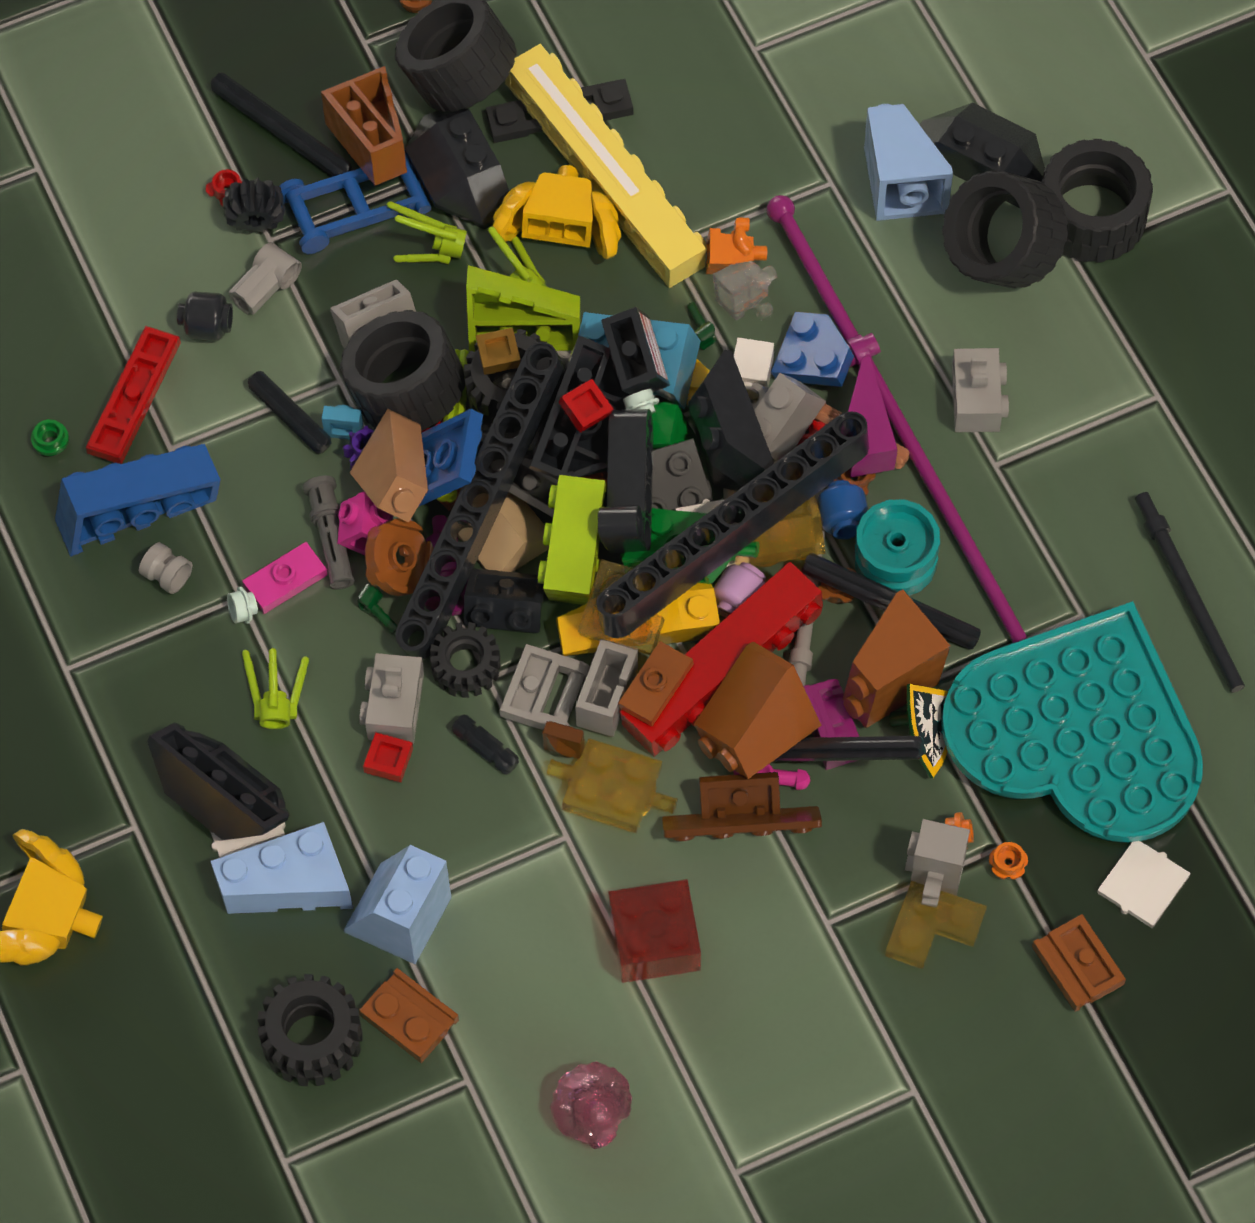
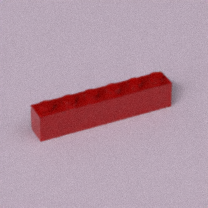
(765, 618)

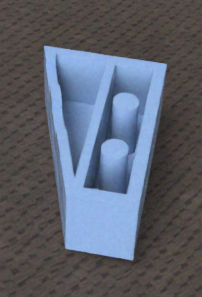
(282, 874)

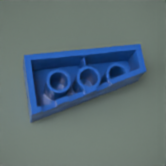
(133, 494)

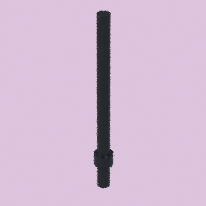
(1158, 530)

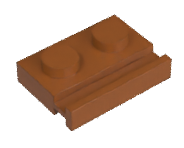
(1078, 962)
(409, 1015)

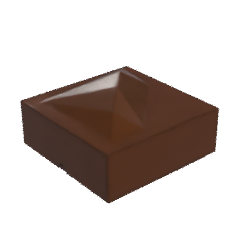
(563, 739)

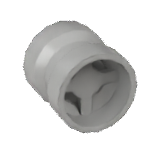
(165, 568)

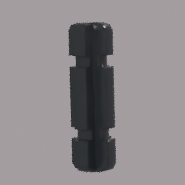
(485, 744)

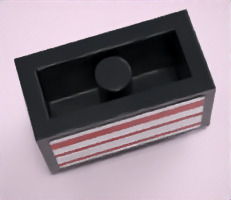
(635, 351)

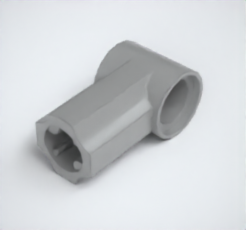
(270, 271)

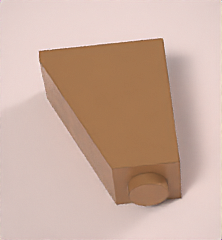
(393, 466)

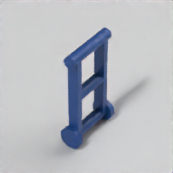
(317, 238)

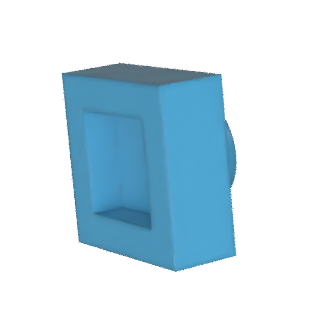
(341, 420)

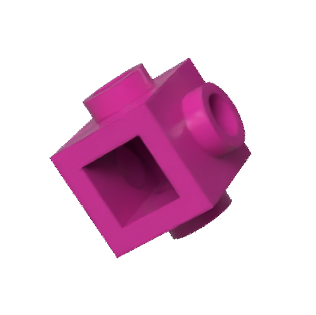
(356, 519)

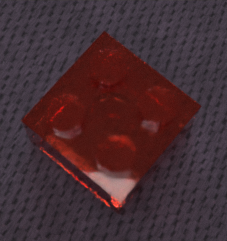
(654, 931)

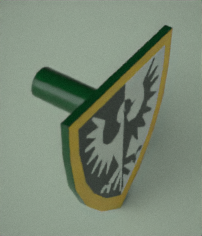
(925, 720)

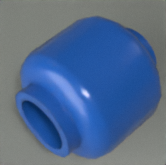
(842, 508)

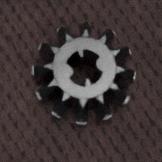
(254, 205)

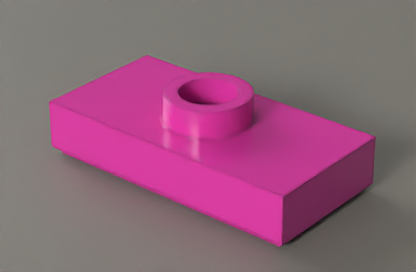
(285, 577)

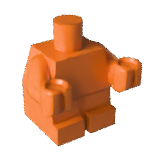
(732, 248)

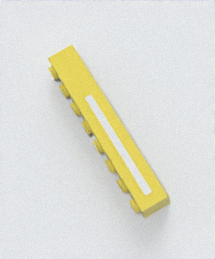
(600, 156)

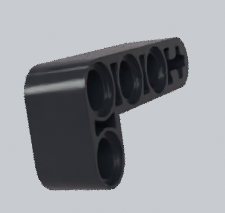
(628, 516)

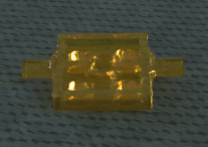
(612, 785)

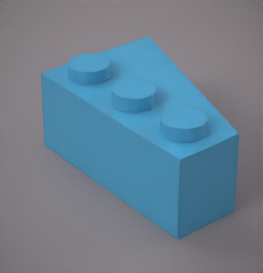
(677, 348)

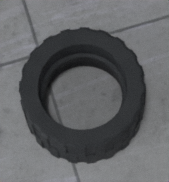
(455, 53)
(1110, 167)
(968, 224)
(393, 343)

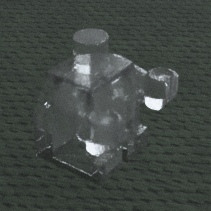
(743, 288)

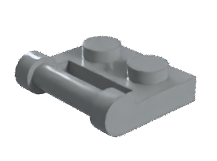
(534, 683)

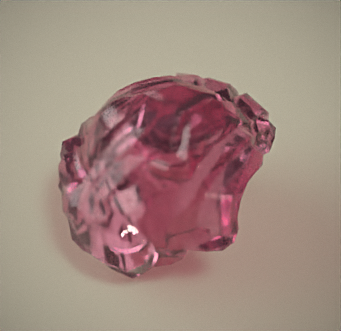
(591, 1103)

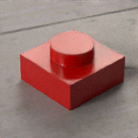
(586, 405)
(388, 757)

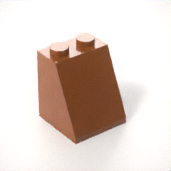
(897, 653)
(756, 713)

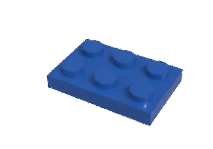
(451, 453)

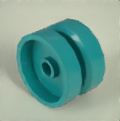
(898, 545)

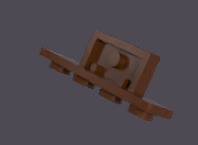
(740, 806)

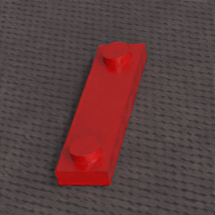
(133, 395)

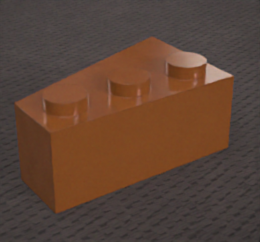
(367, 124)

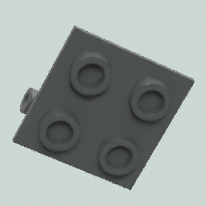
(678, 477)

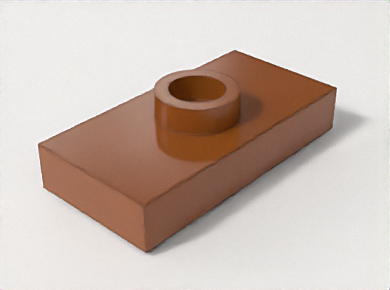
(655, 683)

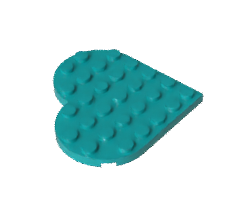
(1080, 720)

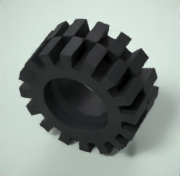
(459, 640)

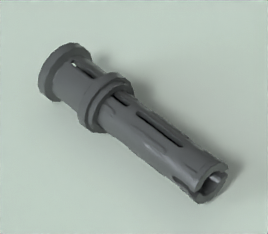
(325, 517)

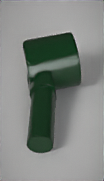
(705, 329)
(367, 602)

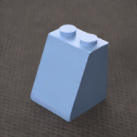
(904, 166)
(402, 903)

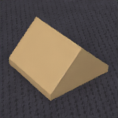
(513, 538)

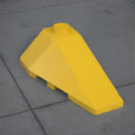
(685, 618)

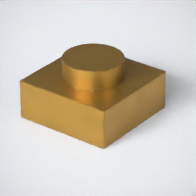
(498, 351)

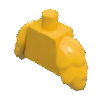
(560, 211)
(45, 903)

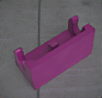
(829, 707)

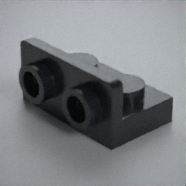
(504, 600)

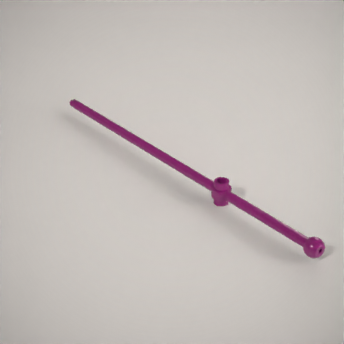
(781, 210)

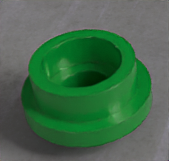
(46, 429)

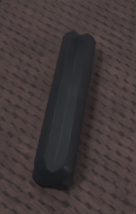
(289, 412)

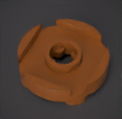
(381, 559)

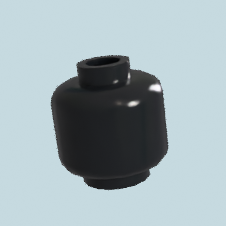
(205, 316)

